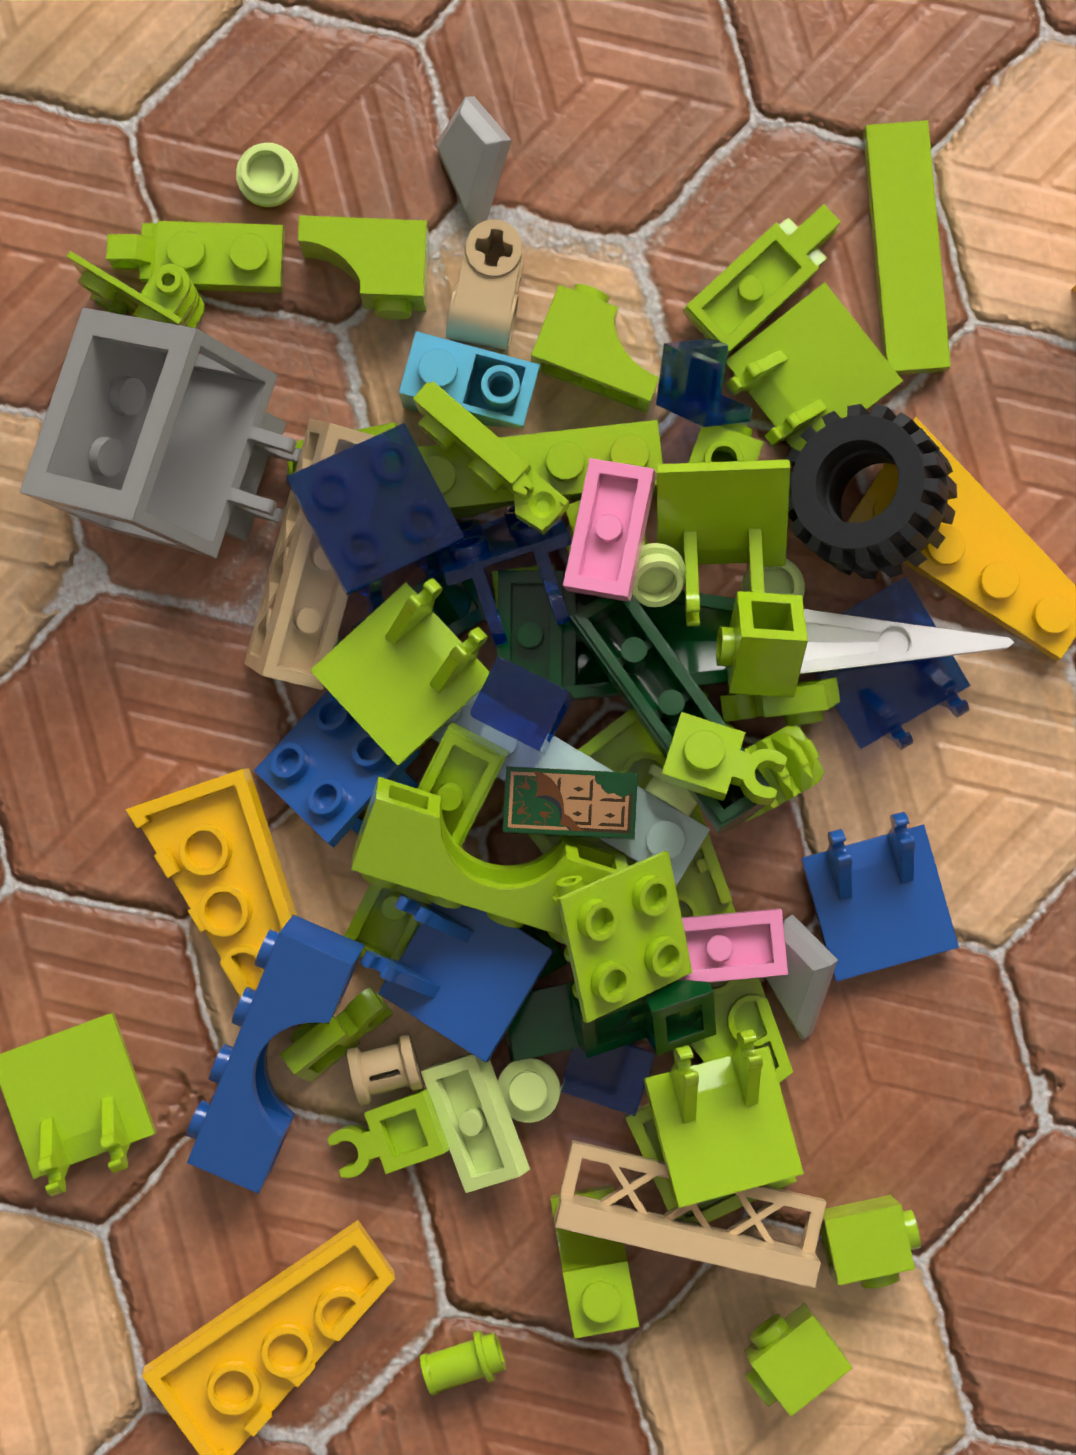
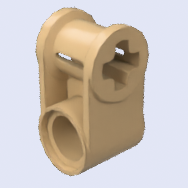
(487, 296)

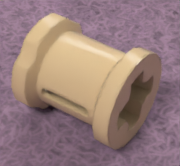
(384, 1069)

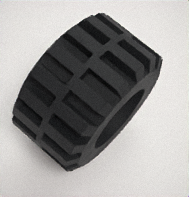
(834, 458)

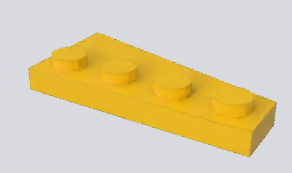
(989, 561)
(224, 865)
(249, 1358)

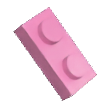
(610, 529)
(736, 945)

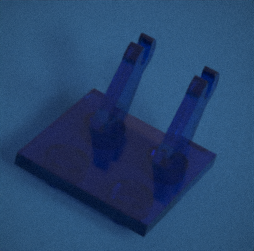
(376, 512)
(498, 542)
(886, 696)

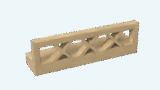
(301, 593)
(686, 1238)

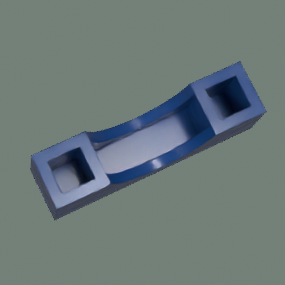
(247, 1120)

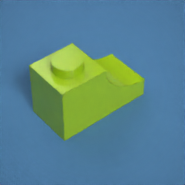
(379, 254)
(583, 348)
(595, 1278)

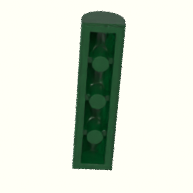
(655, 688)

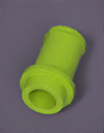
(463, 1363)

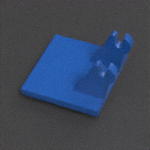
(330, 769)
(879, 899)
(462, 973)

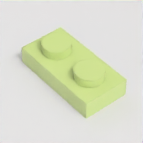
(475, 1122)

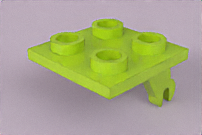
(809, 366)
(724, 518)
(404, 671)
(74, 1099)
(722, 1123)

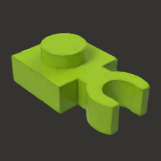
(804, 708)
(709, 758)
(323, 1044)
(398, 1133)

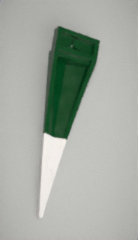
(832, 644)

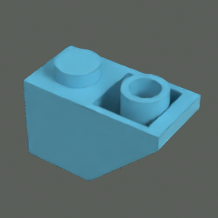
(484, 382)

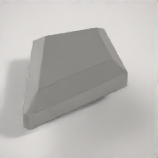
(474, 157)
(808, 977)

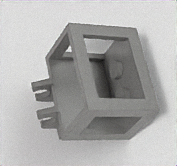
(158, 435)

